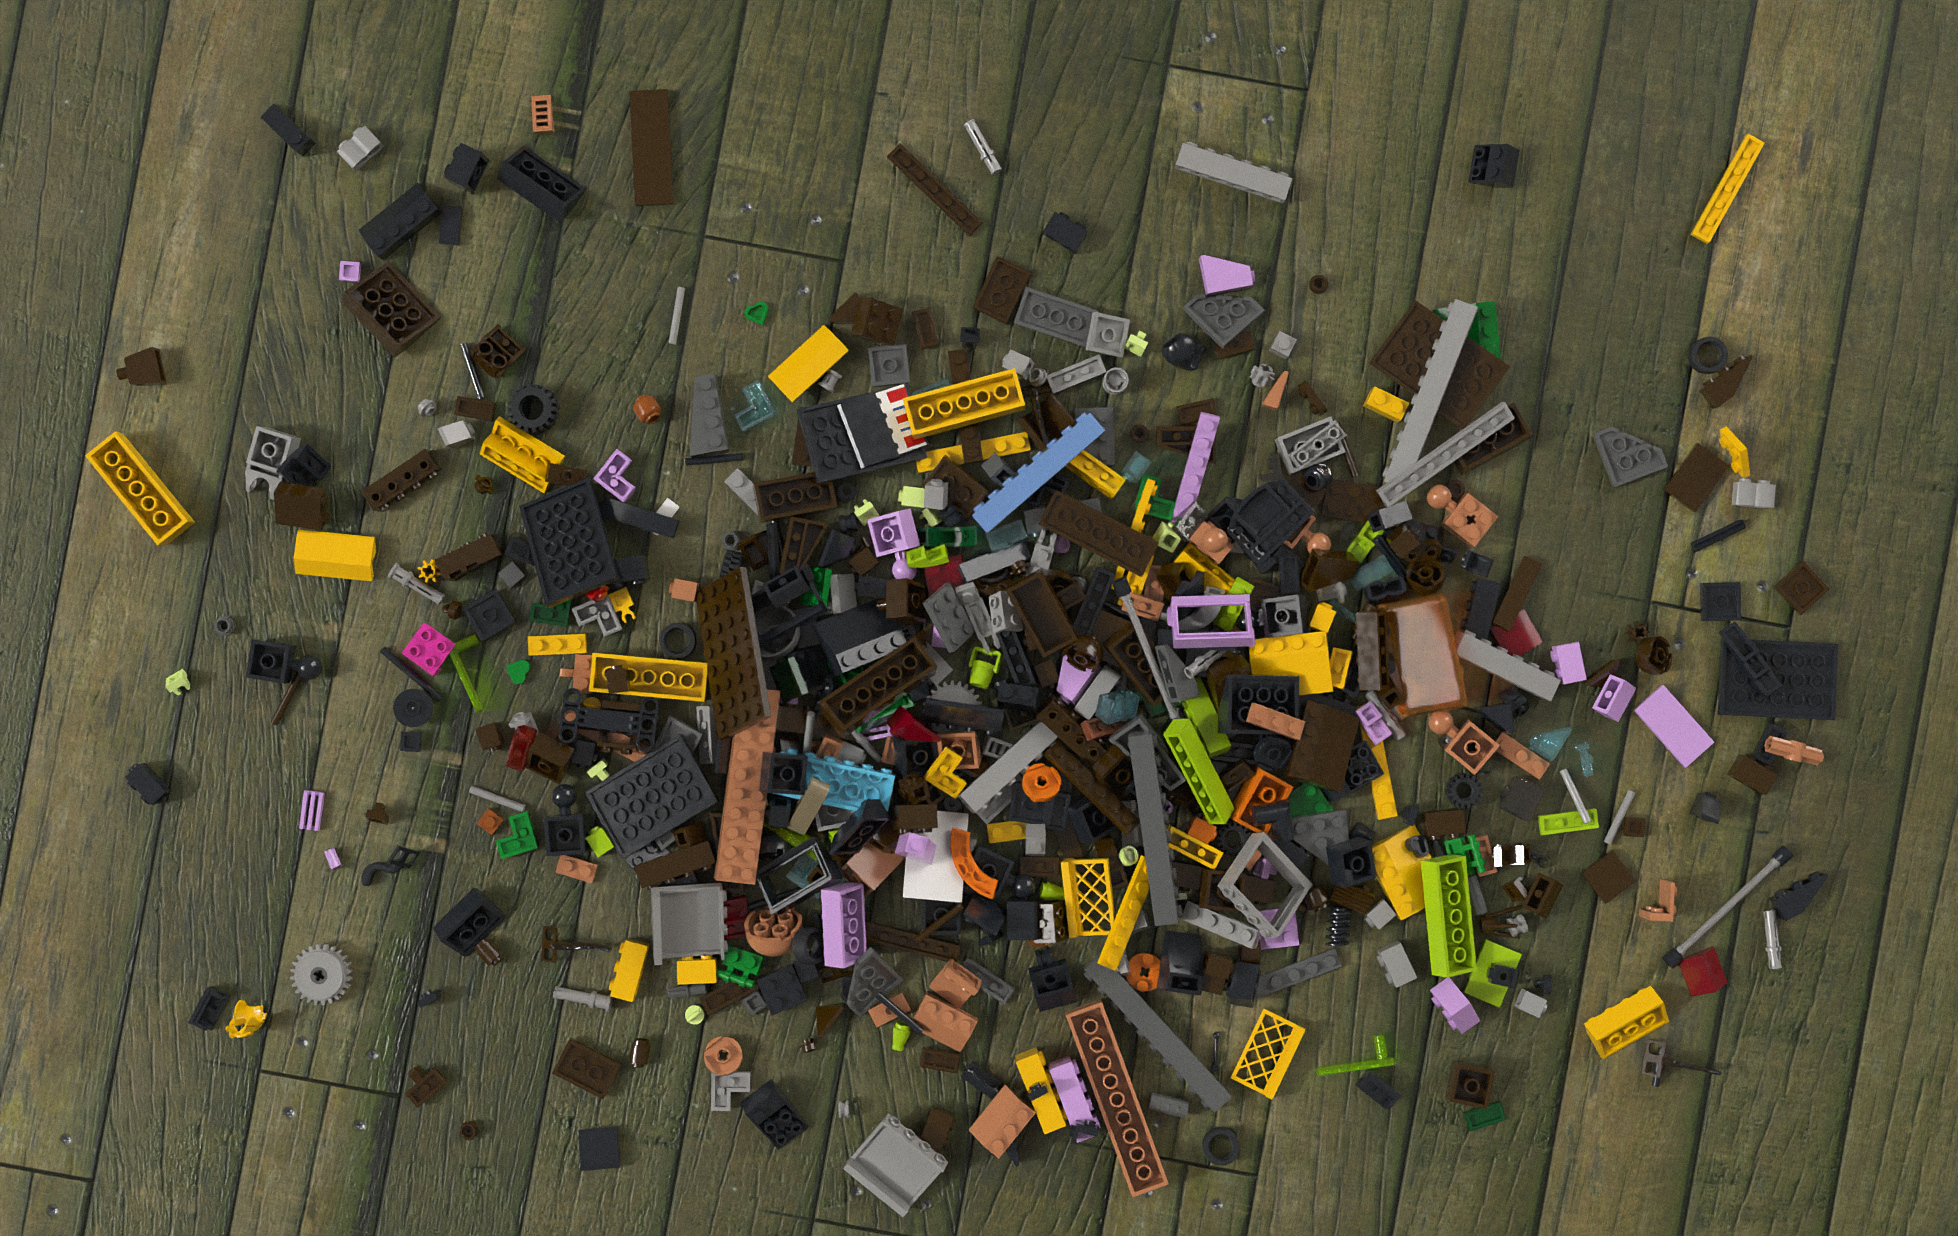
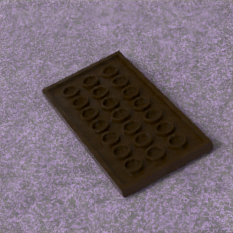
(732, 654)

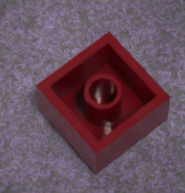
(944, 573)

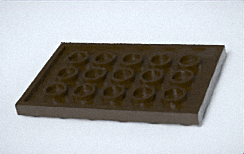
(1407, 352)

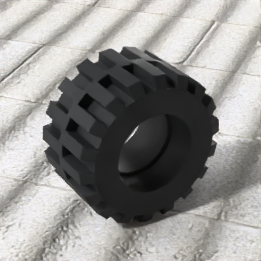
(518, 402)

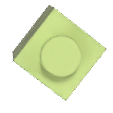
(912, 497)

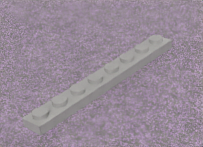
(1445, 454)

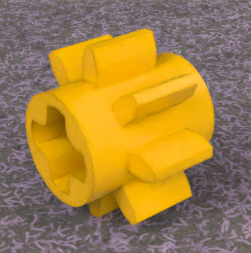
(428, 576)

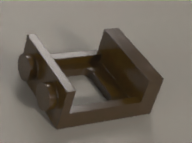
(624, 748)

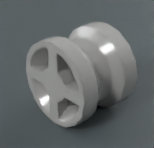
(1522, 925)

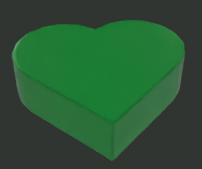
(757, 313)
(518, 671)

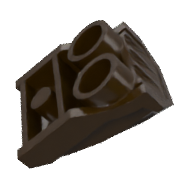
(496, 352)

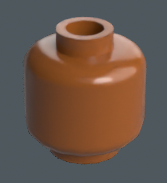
(647, 409)

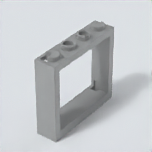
(1284, 866)

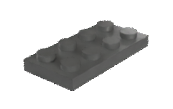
(1054, 317)

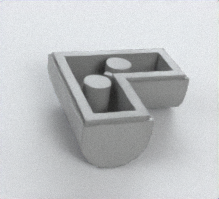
(600, 610)

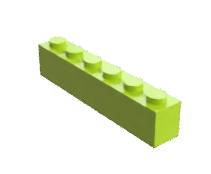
(1199, 771)

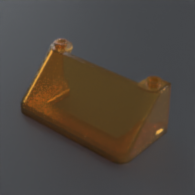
(1425, 655)

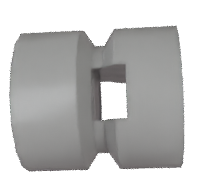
(1115, 381)

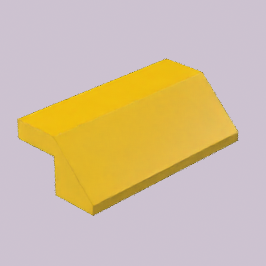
(808, 363)
(520, 453)
(334, 555)

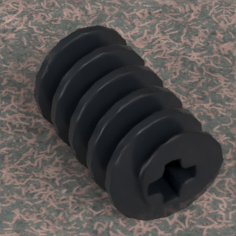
(1339, 926)

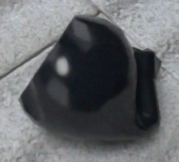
(1183, 352)

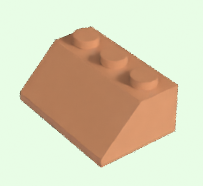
(945, 1021)
(1002, 1121)

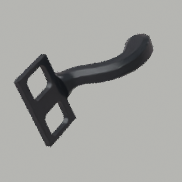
(397, 865)

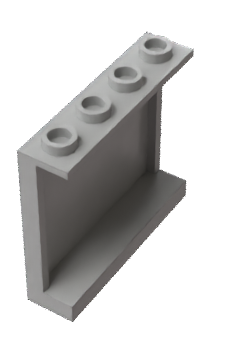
(688, 921)
(895, 1164)

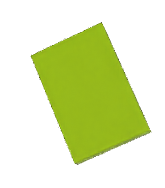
(1478, 982)

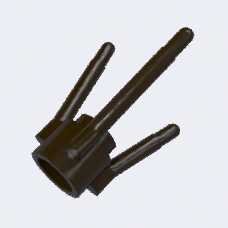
(1489, 925)

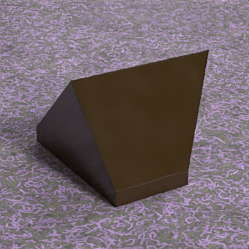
(755, 550)

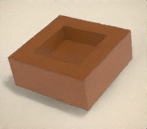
(490, 821)

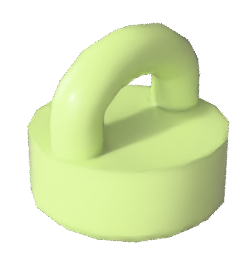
(1128, 855)
(694, 1014)

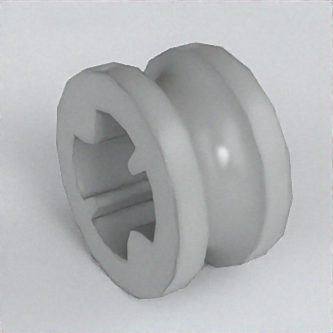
(843, 1109)

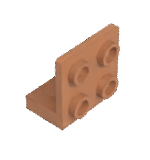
(1666, 908)
(955, 983)

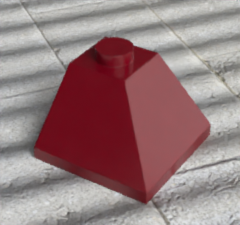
(910, 727)

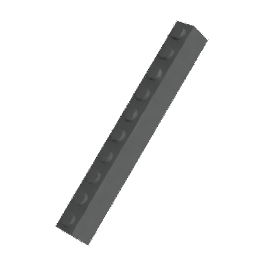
(1154, 828)
(1160, 1035)

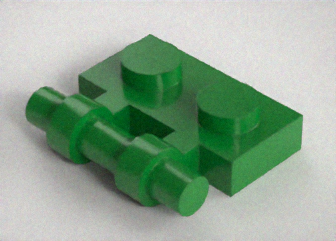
(1459, 847)
(742, 961)

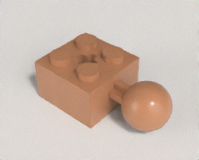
(1456, 521)
(1313, 540)
(1211, 541)
(1443, 722)

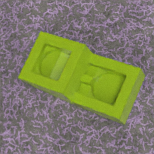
(1363, 542)
(921, 558)

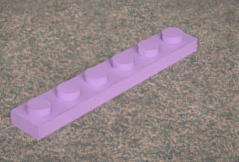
(1196, 462)

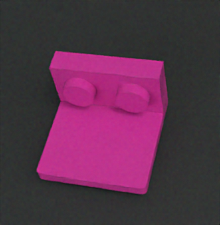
(429, 649)

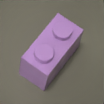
(1568, 663)
(1614, 698)

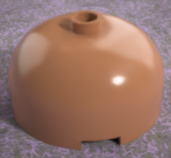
(768, 937)

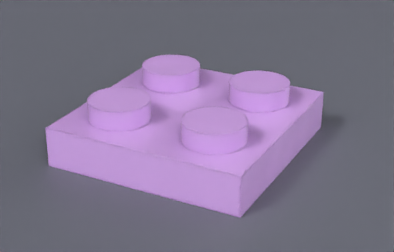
(1287, 938)

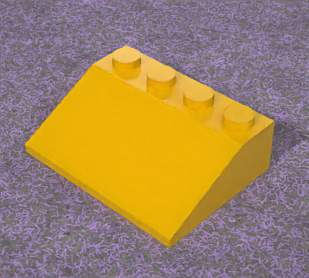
(1295, 655)
(1400, 873)

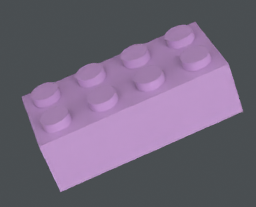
(843, 923)
(1071, 1093)

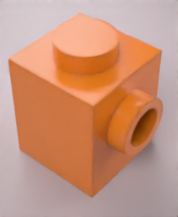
(1201, 829)

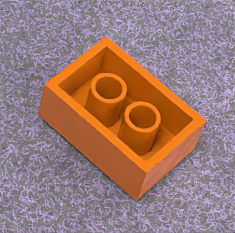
(1258, 790)

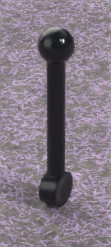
(1215, 1067)

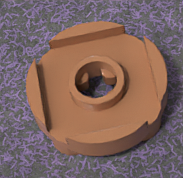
(724, 1045)

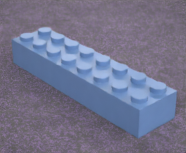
(1035, 475)

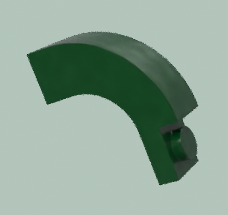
(950, 536)

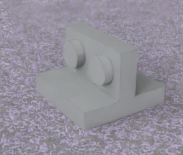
(841, 594)

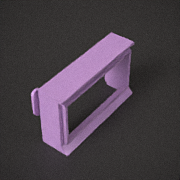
(1213, 639)

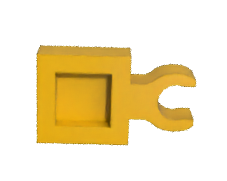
(622, 601)

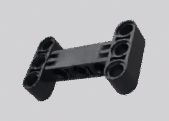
(608, 721)

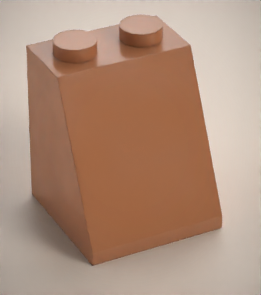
(870, 867)

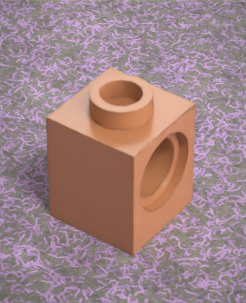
(683, 589)

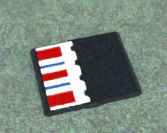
(880, 426)

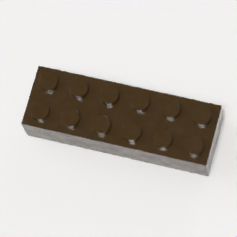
(877, 687)

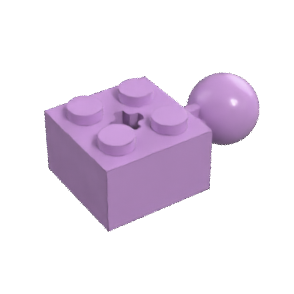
(894, 535)

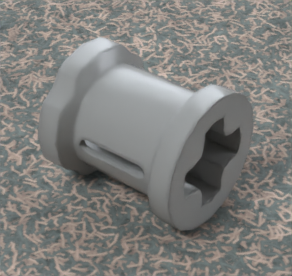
(830, 380)

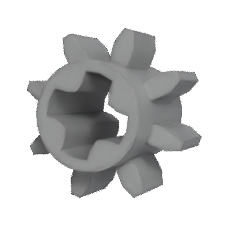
(1262, 375)

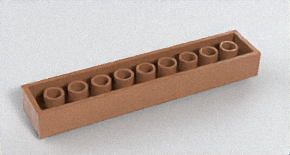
(744, 802)
(1116, 1098)

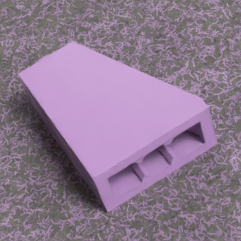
(1224, 276)
(1073, 682)
(916, 847)

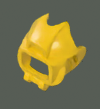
(250, 1016)

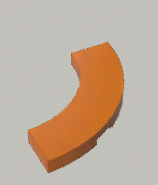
(966, 865)

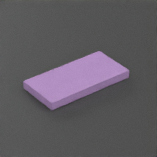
(1673, 726)

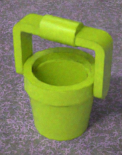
(982, 671)

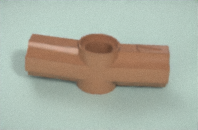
(1794, 750)

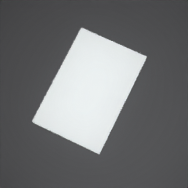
(941, 878)

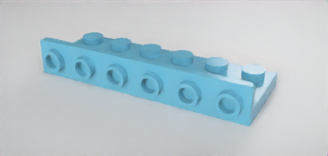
(848, 782)

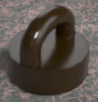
(453, 610)

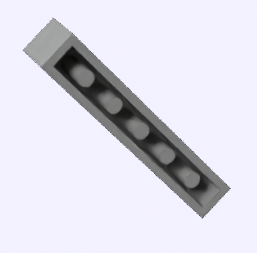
(1232, 172)
(1505, 666)
(1007, 767)

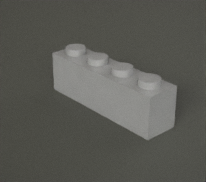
(1221, 925)

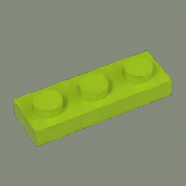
(1228, 614)
(1566, 822)

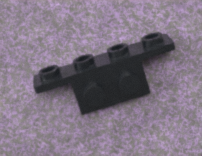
(1429, 532)

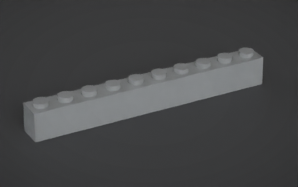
(1432, 388)

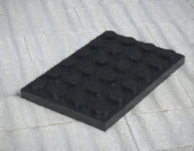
(831, 447)
(568, 542)
(1802, 668)
(652, 796)

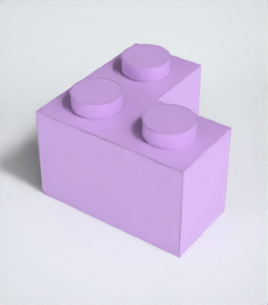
(1456, 1006)

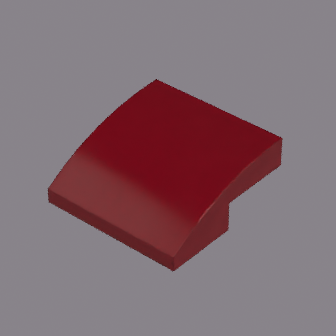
(1520, 638)
(736, 915)

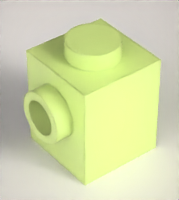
(1166, 537)

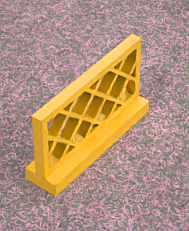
(1073, 894)
(1283, 1061)

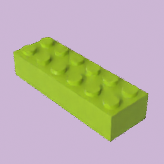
(1448, 915)

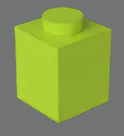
(599, 841)

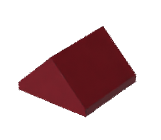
(1703, 972)

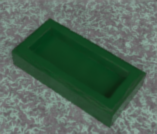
(1480, 1117)

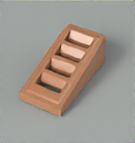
(540, 130)
(1274, 396)

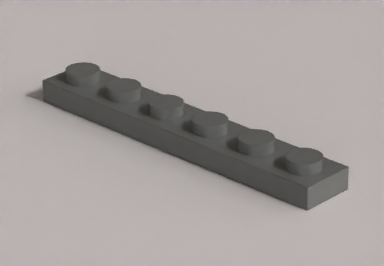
(1297, 972)

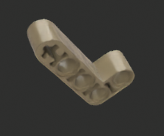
(807, 806)

